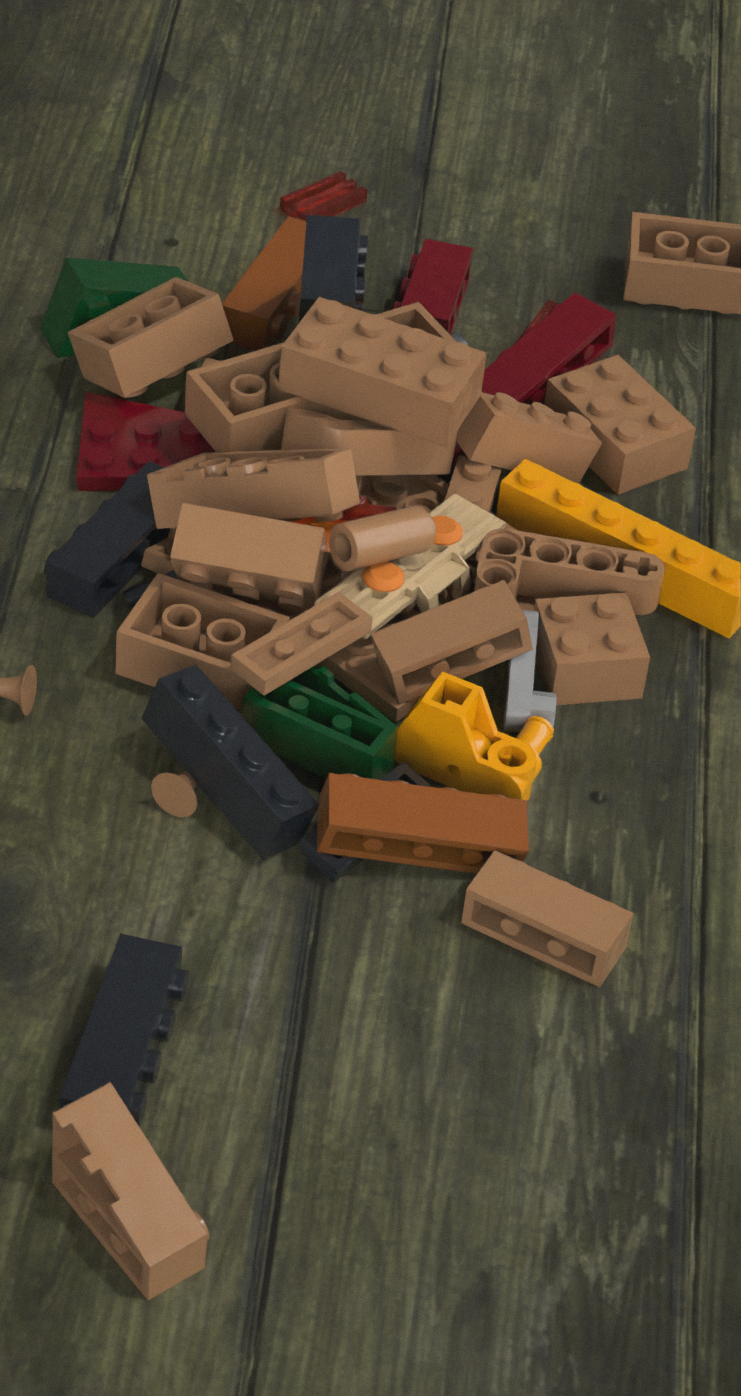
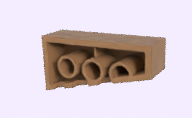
(258, 483)

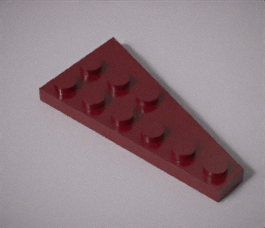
(127, 434)

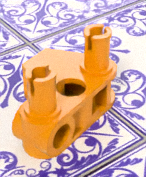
(456, 742)

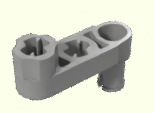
(520, 699)

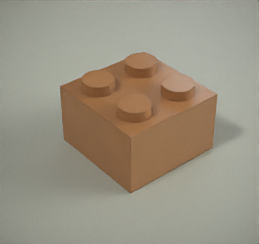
(590, 648)

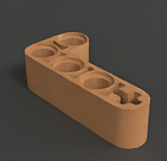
(373, 446)
(565, 568)

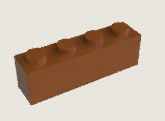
(269, 290)
(418, 823)

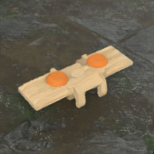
(419, 578)

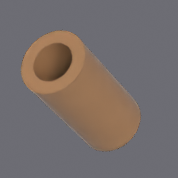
(381, 537)

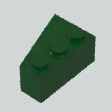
(93, 288)
(322, 726)

